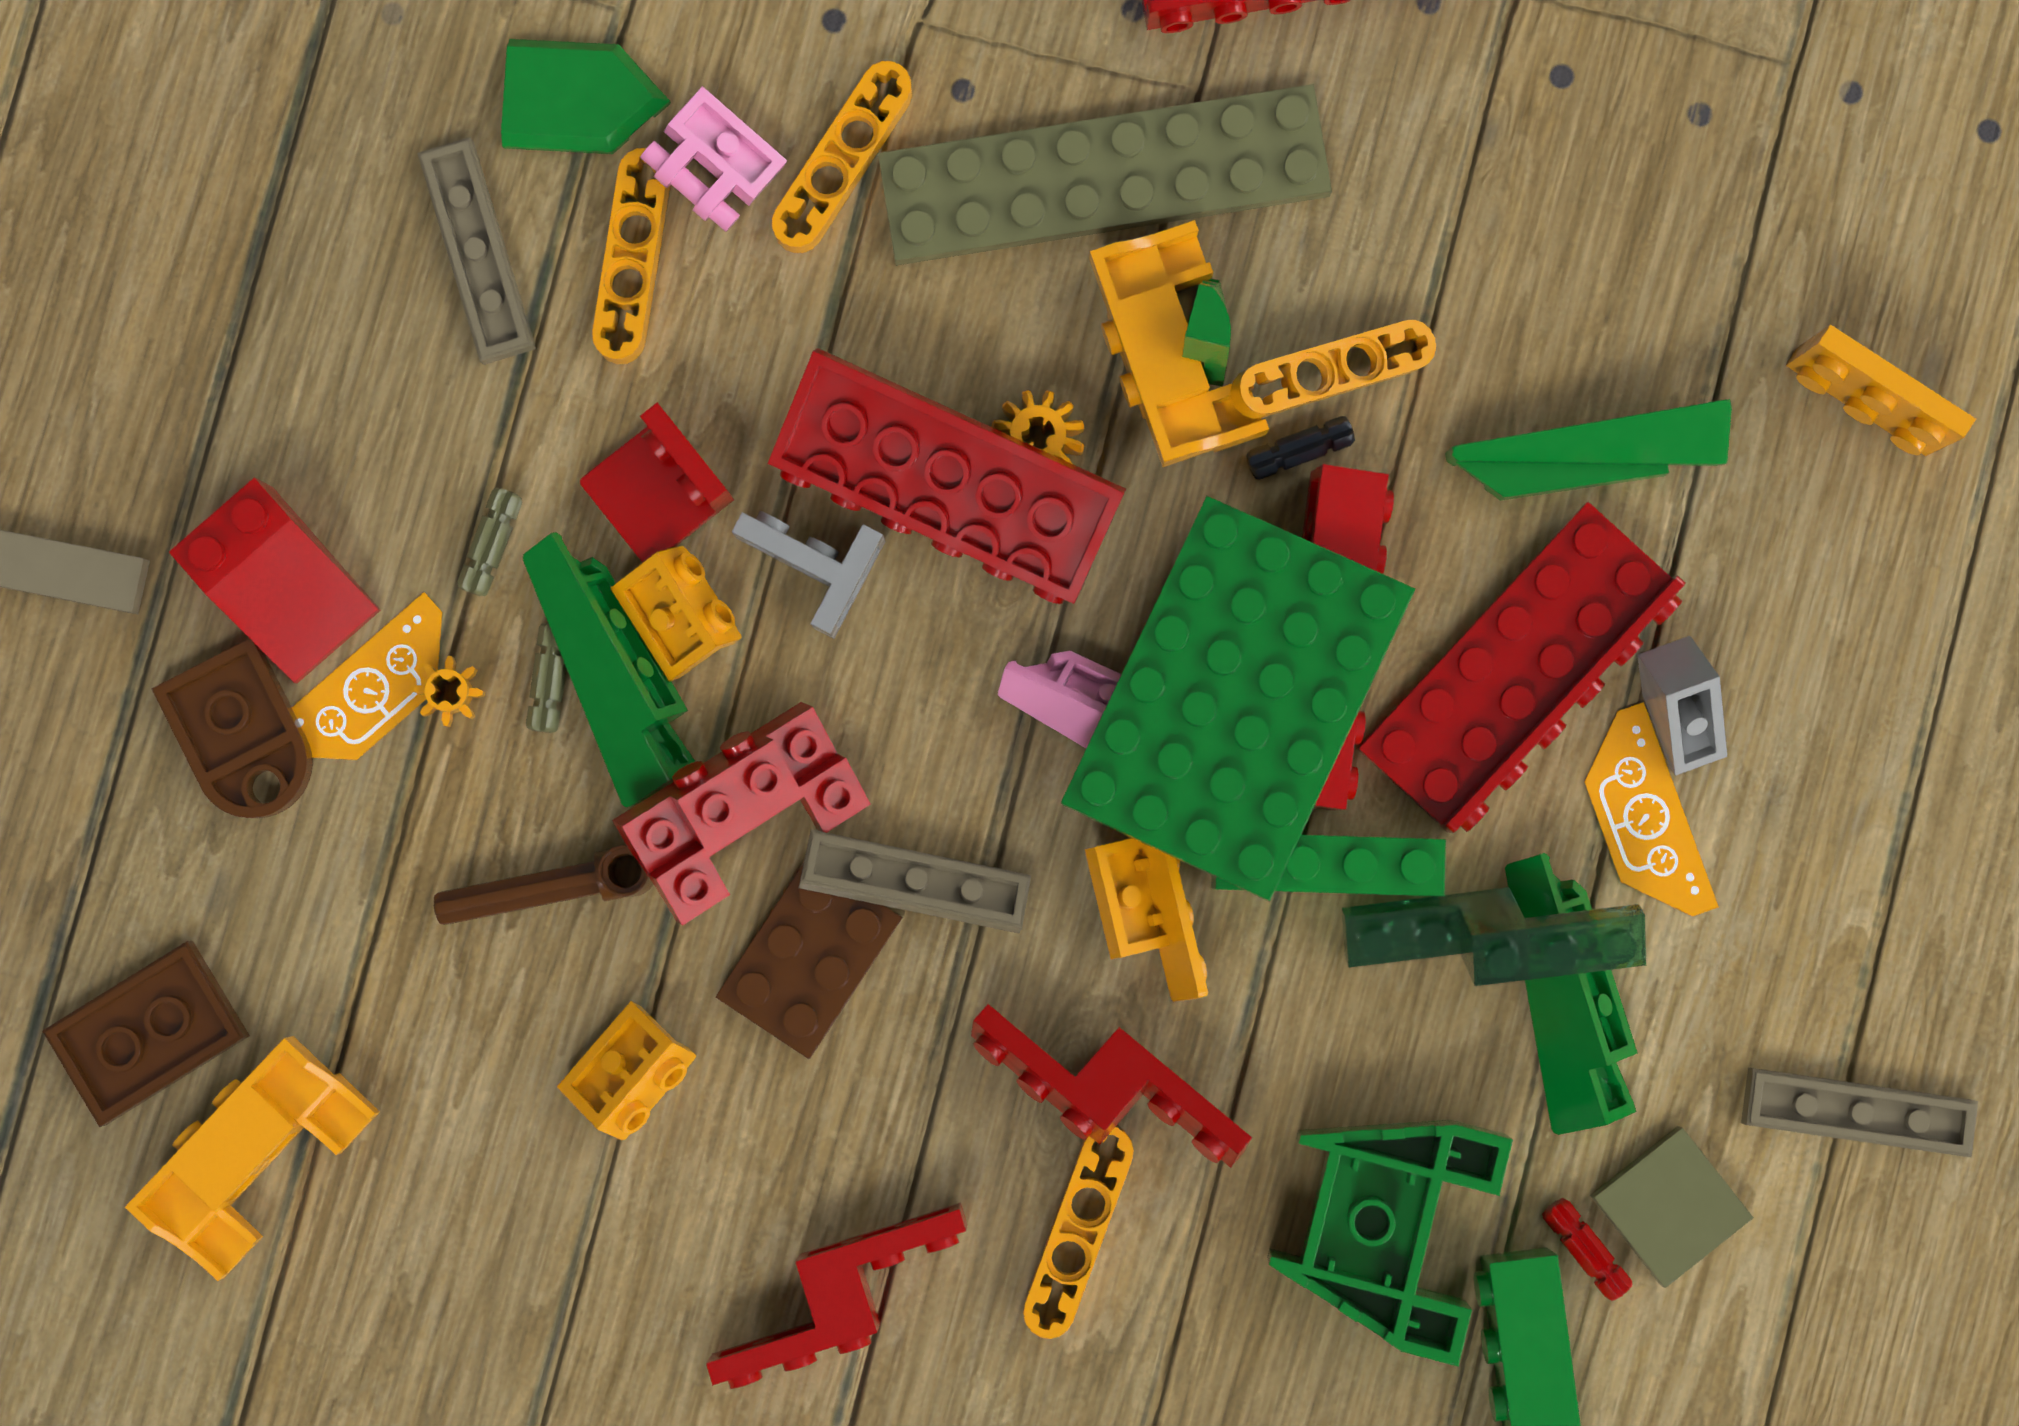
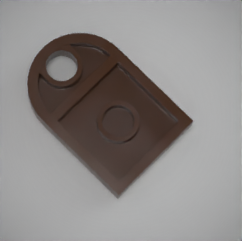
(235, 727)

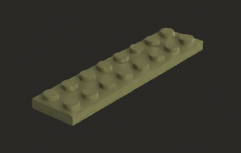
(1105, 174)

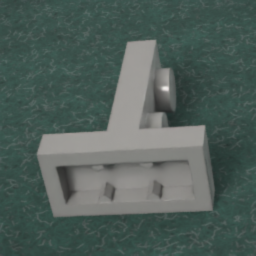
(817, 562)

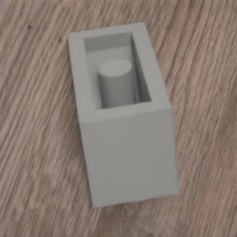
(1684, 704)

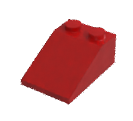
(274, 579)

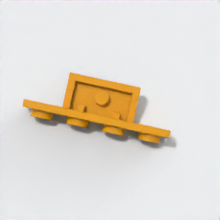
(1147, 910)

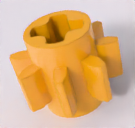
(464, 691)

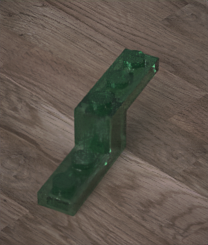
(1495, 936)

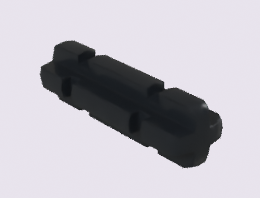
(1300, 447)

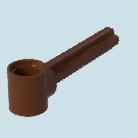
(539, 889)

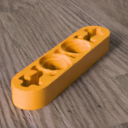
(848, 160)
(625, 255)
(1334, 371)
(1084, 1232)

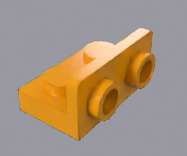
(676, 611)
(626, 1073)

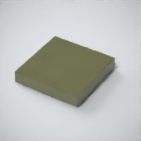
(1671, 1206)

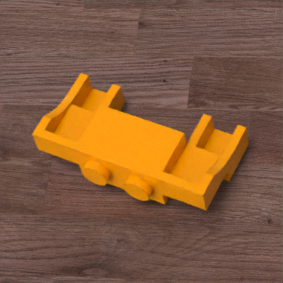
(1149, 332)

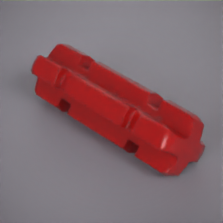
(1587, 1249)

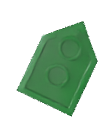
(574, 97)

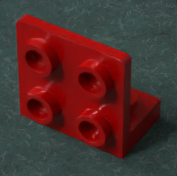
(656, 487)

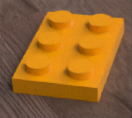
(1879, 393)

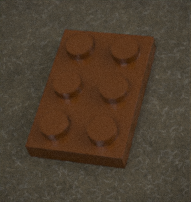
(807, 964)

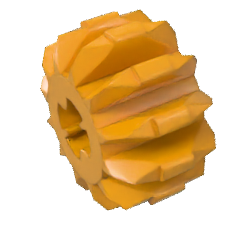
(1048, 419)

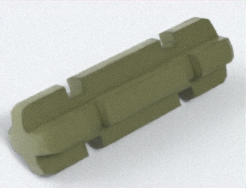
(489, 542)
(546, 684)

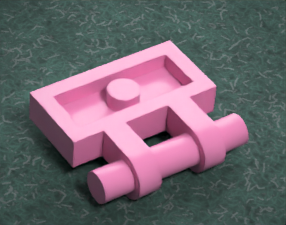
(722, 146)

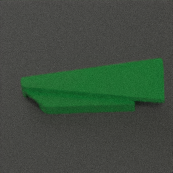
(1598, 451)
(611, 671)
(1574, 1016)

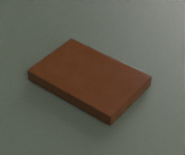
(145, 1033)

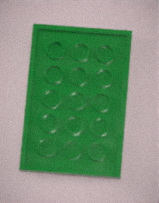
(1238, 698)

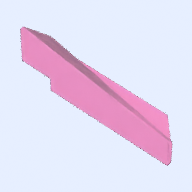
(1063, 693)

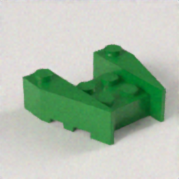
(1377, 1220)

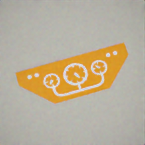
(373, 686)
(1645, 816)

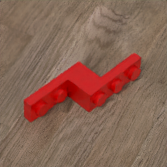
(1109, 1087)
(837, 1297)

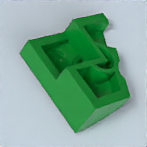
(1209, 331)

